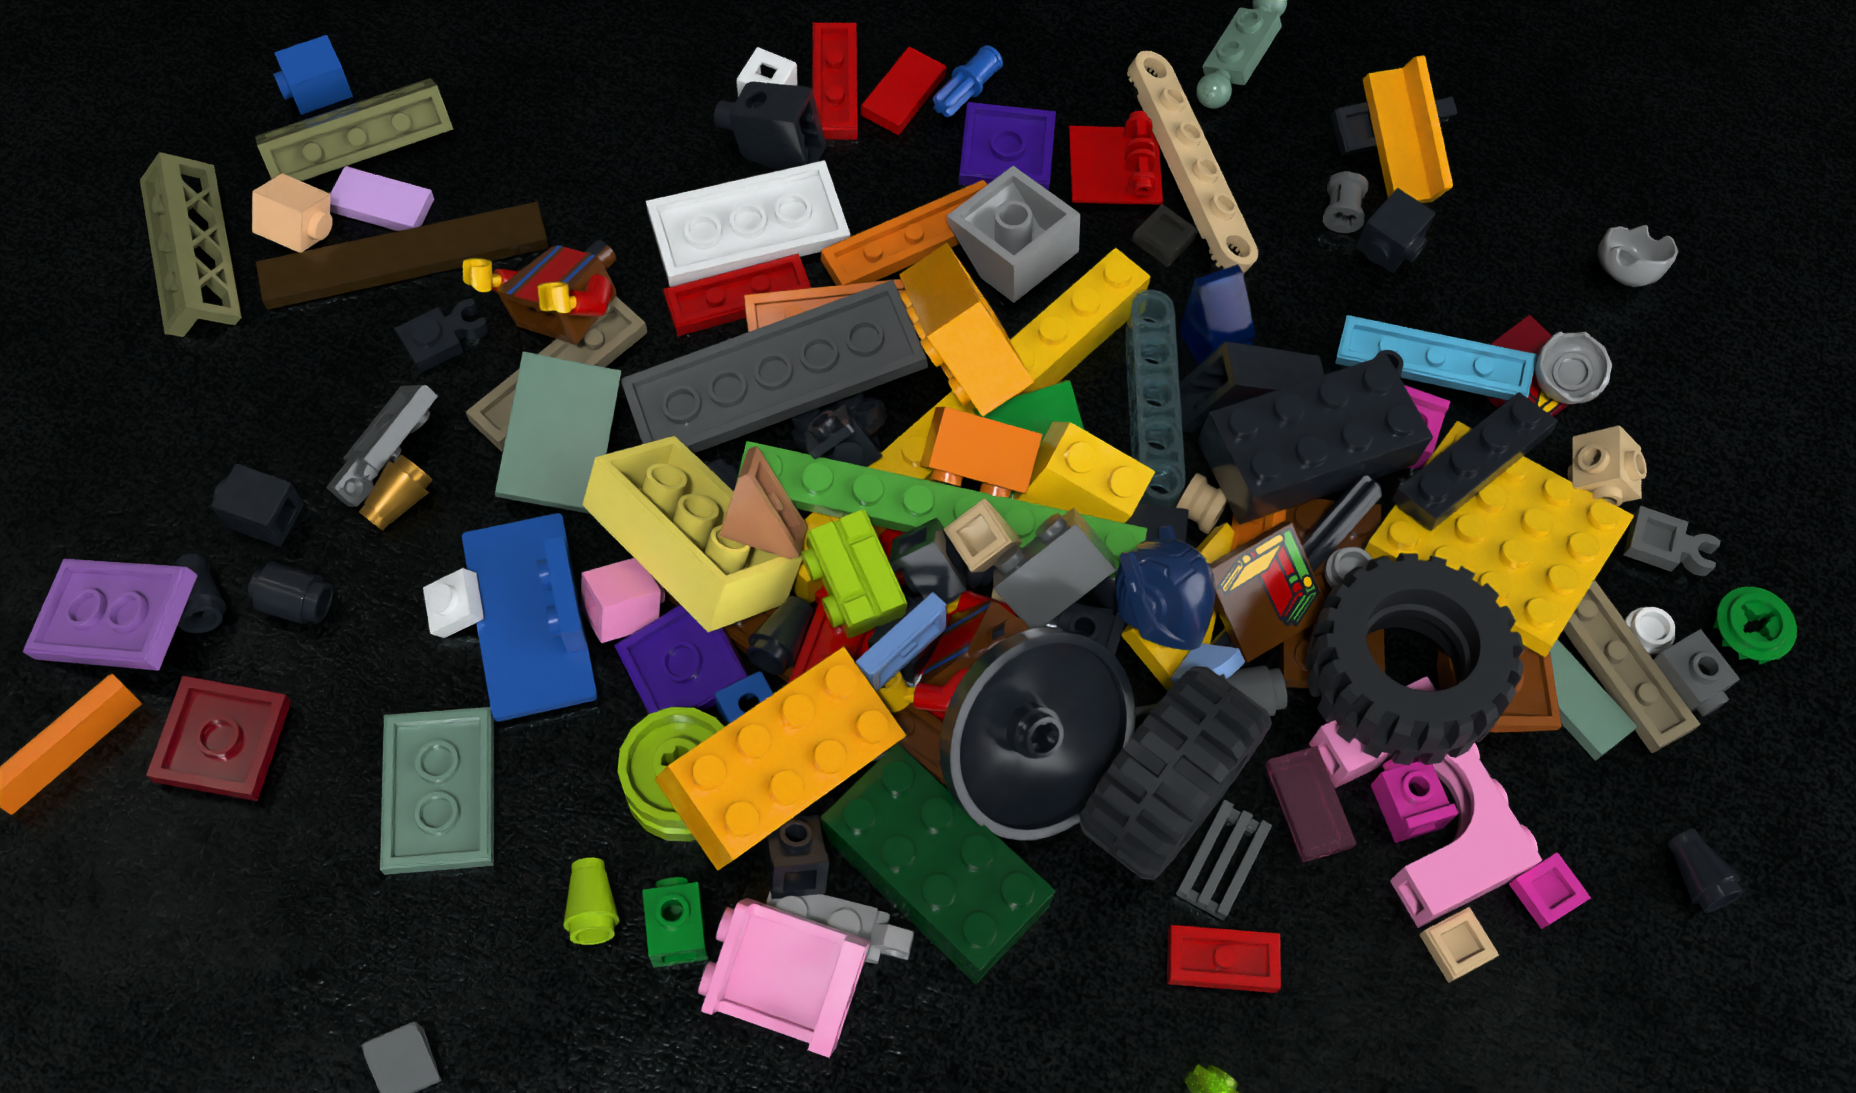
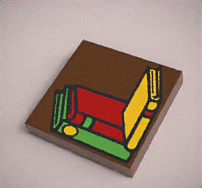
(1266, 591)

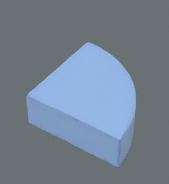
(1217, 658)

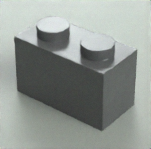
(1052, 569)

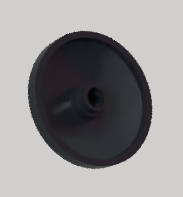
(1035, 731)

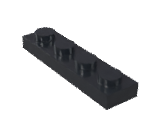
(1474, 461)

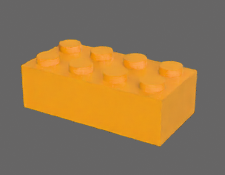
(962, 332)
(779, 758)

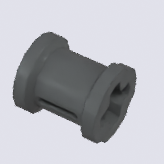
(1345, 202)

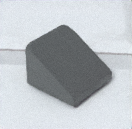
(401, 1060)

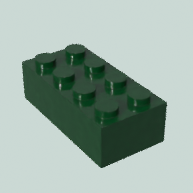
(936, 863)

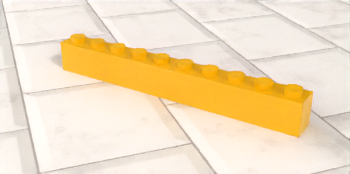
(1049, 350)

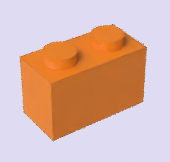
(981, 451)

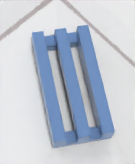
(903, 642)

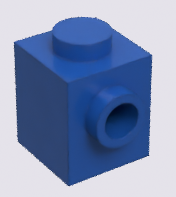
(311, 75)

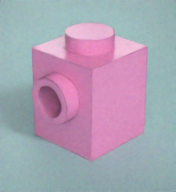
(620, 599)

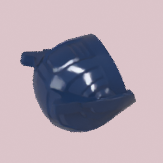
(1166, 591)

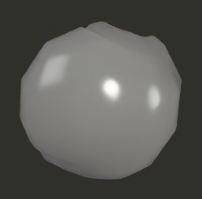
(1635, 256)
(1572, 368)

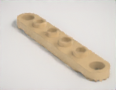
(1192, 162)

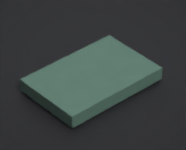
(556, 431)
(437, 791)

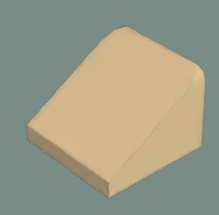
(981, 536)

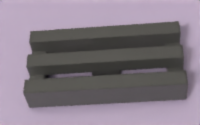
(1242, 821)

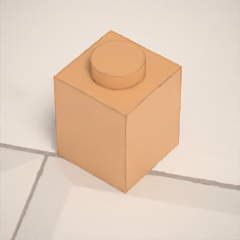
(291, 213)

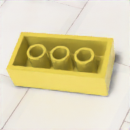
(670, 520)

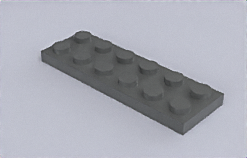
(777, 371)

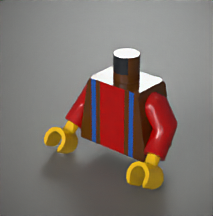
(555, 293)
(968, 636)

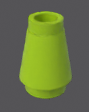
(590, 904)

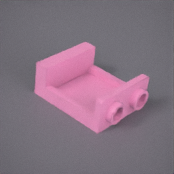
(784, 973)

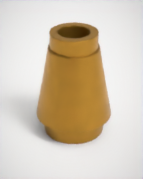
(395, 492)

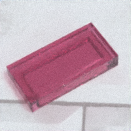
(1310, 804)

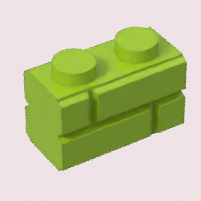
(854, 574)

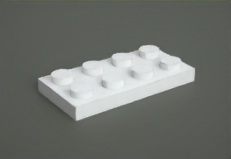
(747, 222)

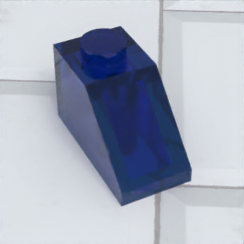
(1217, 313)

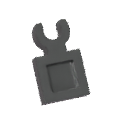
(1664, 542)

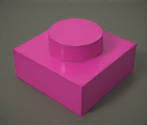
(1549, 890)

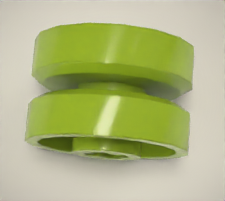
(647, 752)

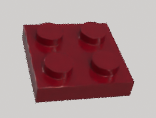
(219, 738)

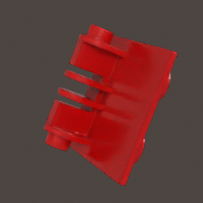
(1116, 163)

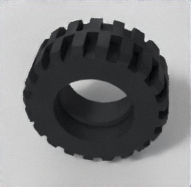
(1445, 608)
(1173, 771)

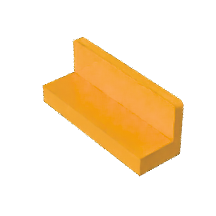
(1408, 131)

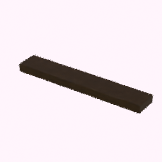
(400, 255)

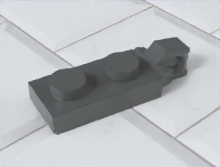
(381, 442)

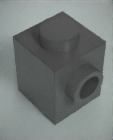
(1697, 672)

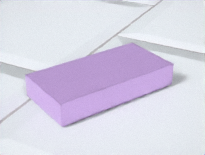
(380, 200)

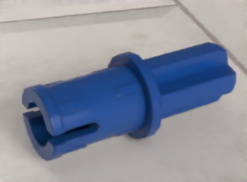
(967, 81)

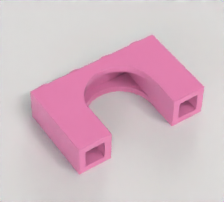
(1488, 841)

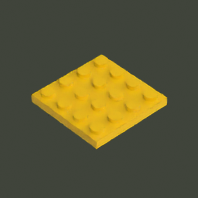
(1522, 536)

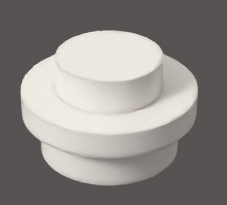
(1652, 628)

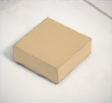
(1459, 944)

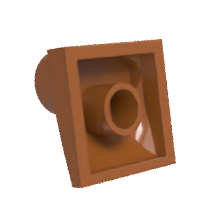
(1535, 699)

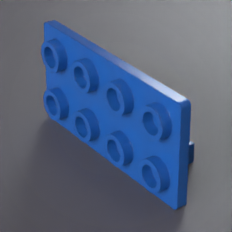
(532, 618)

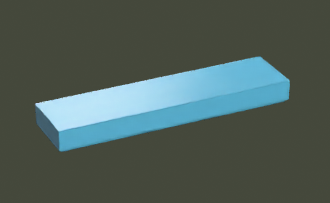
(1440, 358)

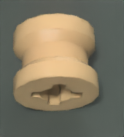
(1203, 502)

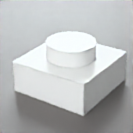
(453, 603)

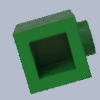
(675, 922)

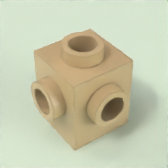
(1608, 465)

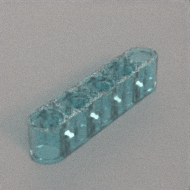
(1159, 384)

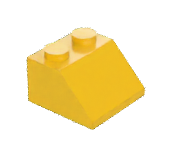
(1086, 475)

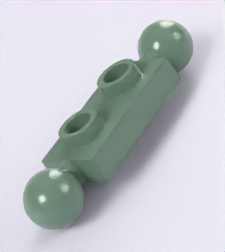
(1239, 51)

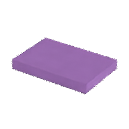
(110, 614)

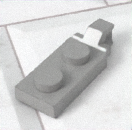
(854, 919)

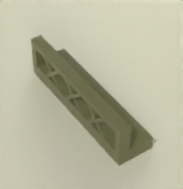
(355, 132)
(172, 249)

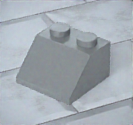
(1016, 232)

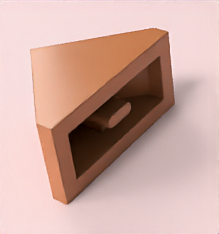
(762, 511)

